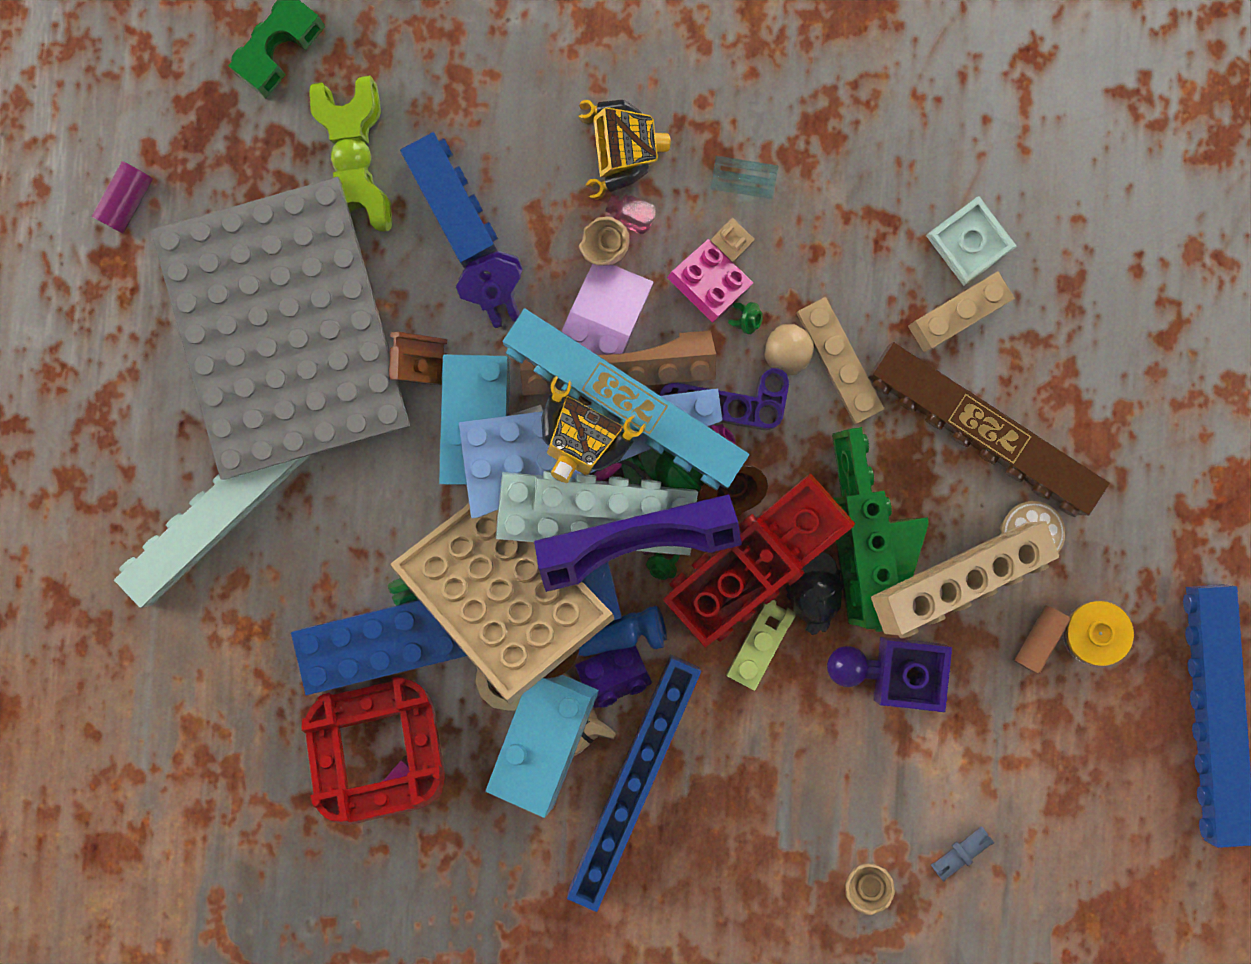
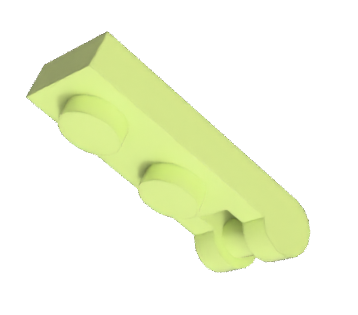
(760, 645)

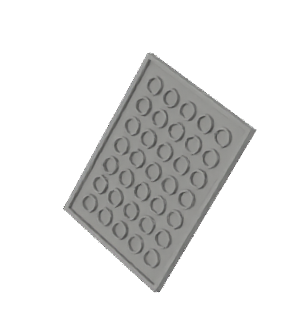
(280, 328)

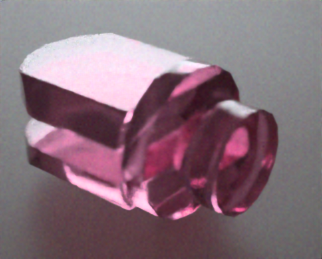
(632, 212)

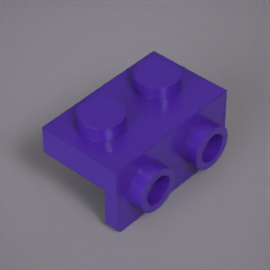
(614, 675)

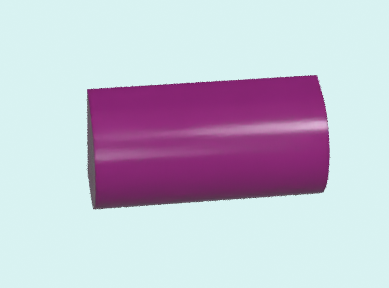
(122, 197)

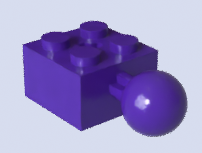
(926, 691)

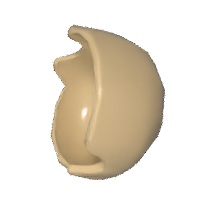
(605, 241)
(789, 349)
(869, 889)

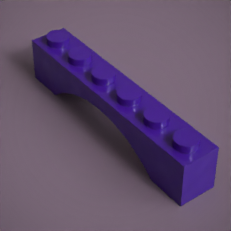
(700, 525)

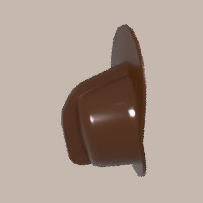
(745, 490)

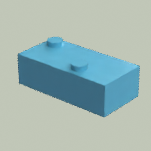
(471, 390)
(541, 743)

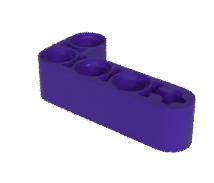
(751, 404)

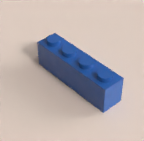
(448, 198)

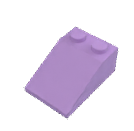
(607, 309)

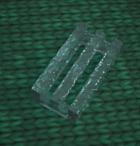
(743, 189)

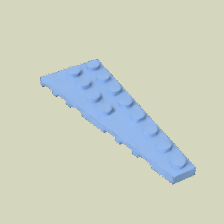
(518, 446)

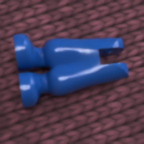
(626, 632)

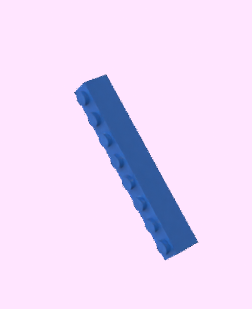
(1219, 714)
(633, 783)

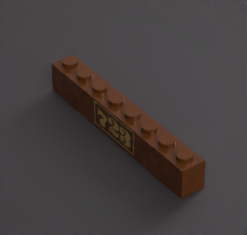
(987, 430)

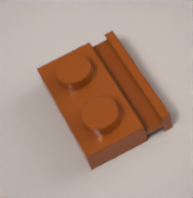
(416, 358)

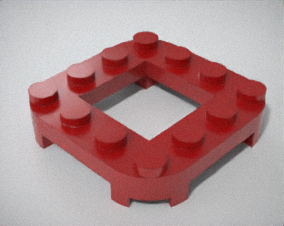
(327, 759)

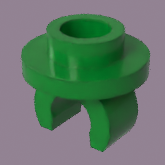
(750, 319)
(661, 567)

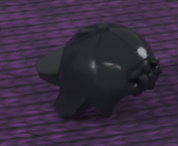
(817, 593)

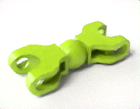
(350, 155)

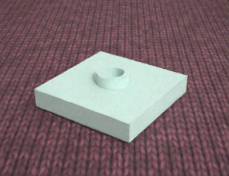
(971, 240)

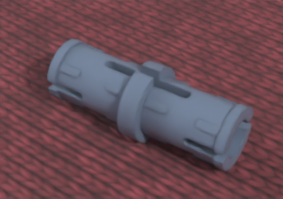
(962, 853)

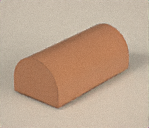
(1042, 639)

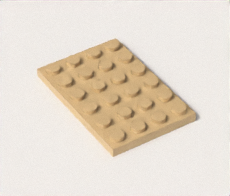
(495, 601)

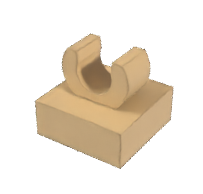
(732, 239)

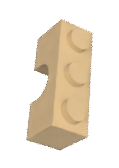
(961, 311)

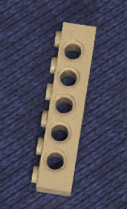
(895, 604)

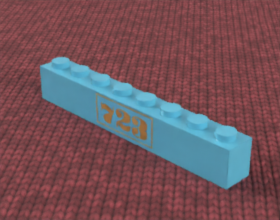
(622, 397)

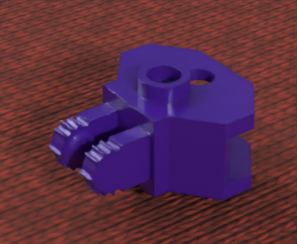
(493, 287)

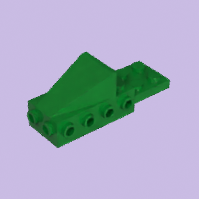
(875, 550)

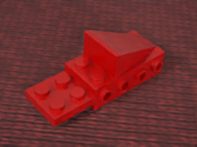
(772, 553)

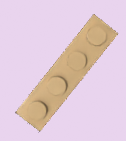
(840, 360)

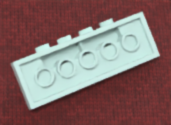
(545, 507)

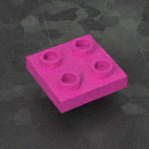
(710, 280)

